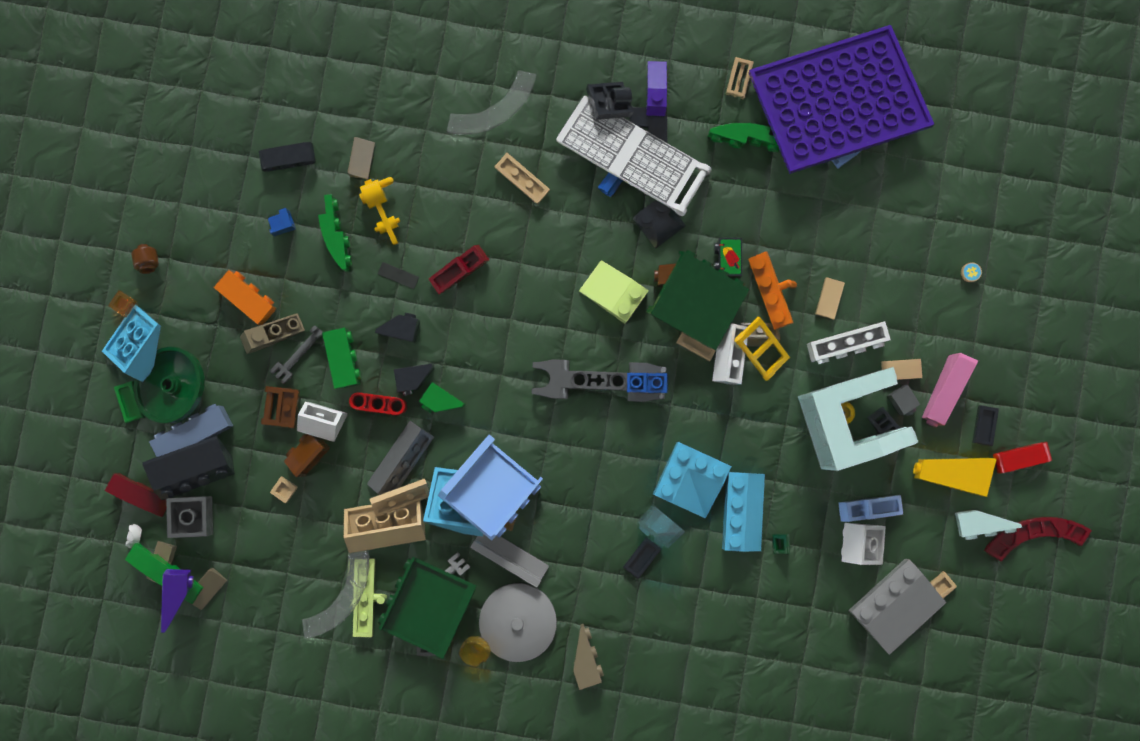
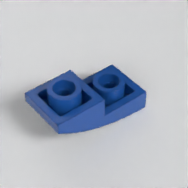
(647, 382)

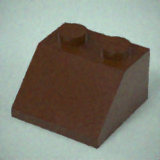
(305, 455)

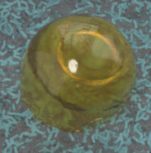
(474, 651)

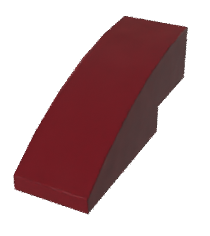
(458, 269)
(136, 494)

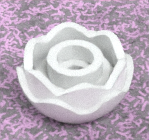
(133, 535)

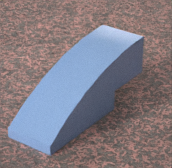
(870, 508)

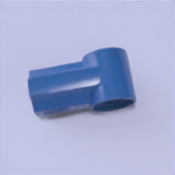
(610, 184)

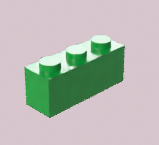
(341, 358)

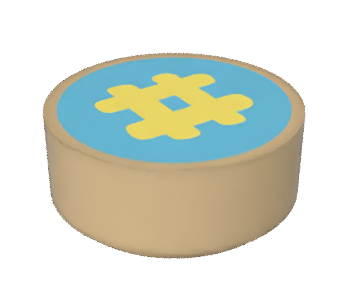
(971, 272)

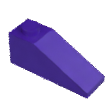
(656, 88)
(175, 587)

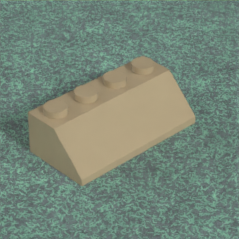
(368, 532)

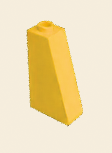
(963, 474)

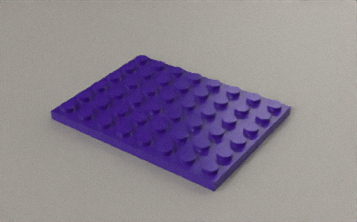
(840, 99)

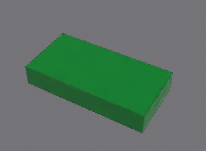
(127, 402)

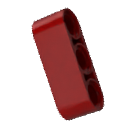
(369, 400)
(1022, 457)

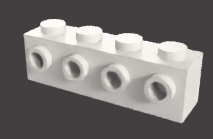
(854, 340)

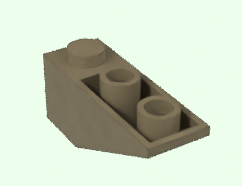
(271, 333)
(585, 666)

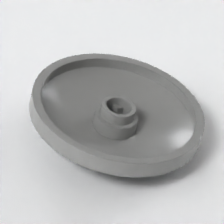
(518, 622)

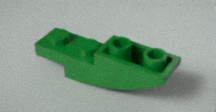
(738, 133)
(335, 241)

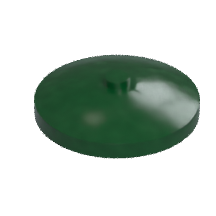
(172, 387)

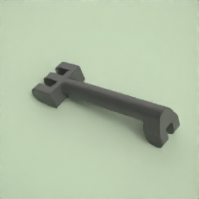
(284, 369)

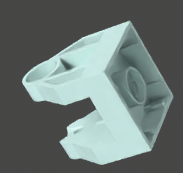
(830, 429)

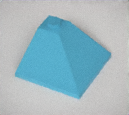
(134, 344)
(439, 512)

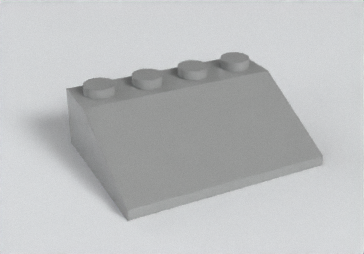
(897, 606)

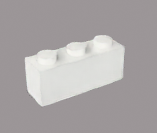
(730, 357)

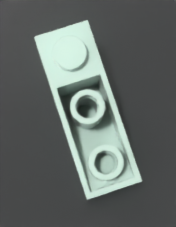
(975, 522)

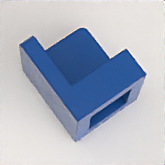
(281, 223)

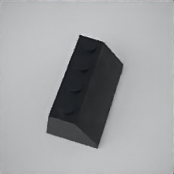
(189, 468)

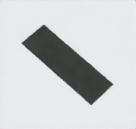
(398, 275)

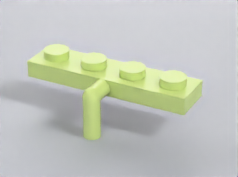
(364, 611)

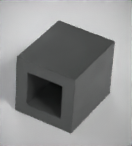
(904, 400)

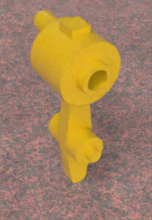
(373, 196)

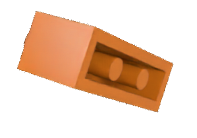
(245, 297)

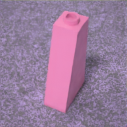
(949, 388)

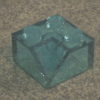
(660, 526)

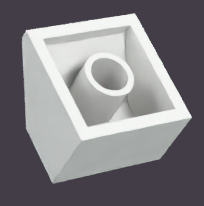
(863, 544)

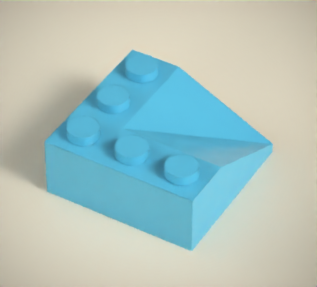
(691, 479)

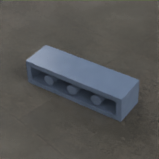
(197, 429)

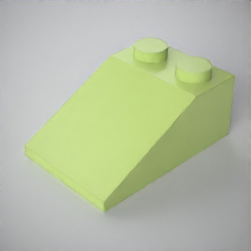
(613, 291)

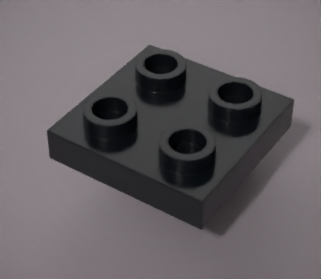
(610, 100)

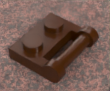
(286, 407)

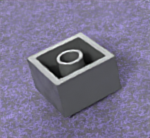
(189, 517)

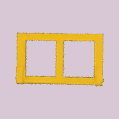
(771, 340)

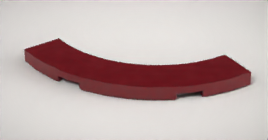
(1033, 528)

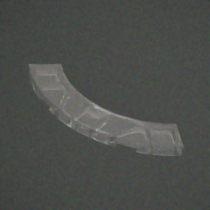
(497, 114)
(346, 601)

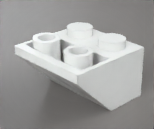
(320, 421)

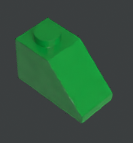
(439, 400)

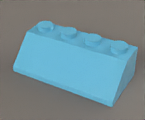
(743, 512)

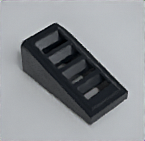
(887, 417)

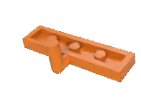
(772, 290)

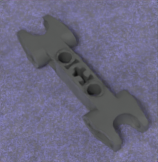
(562, 380)

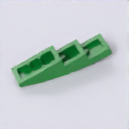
(154, 566)

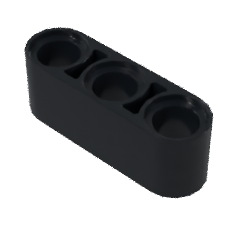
(287, 156)

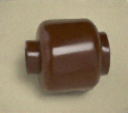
(145, 259)

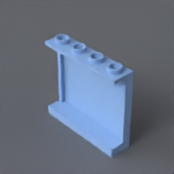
(489, 489)

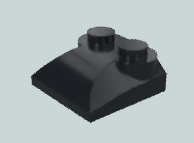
(658, 223)

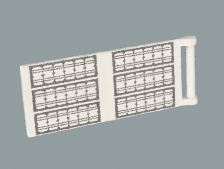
(633, 156)

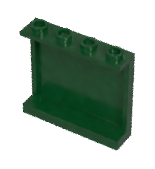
(699, 300)
(427, 607)

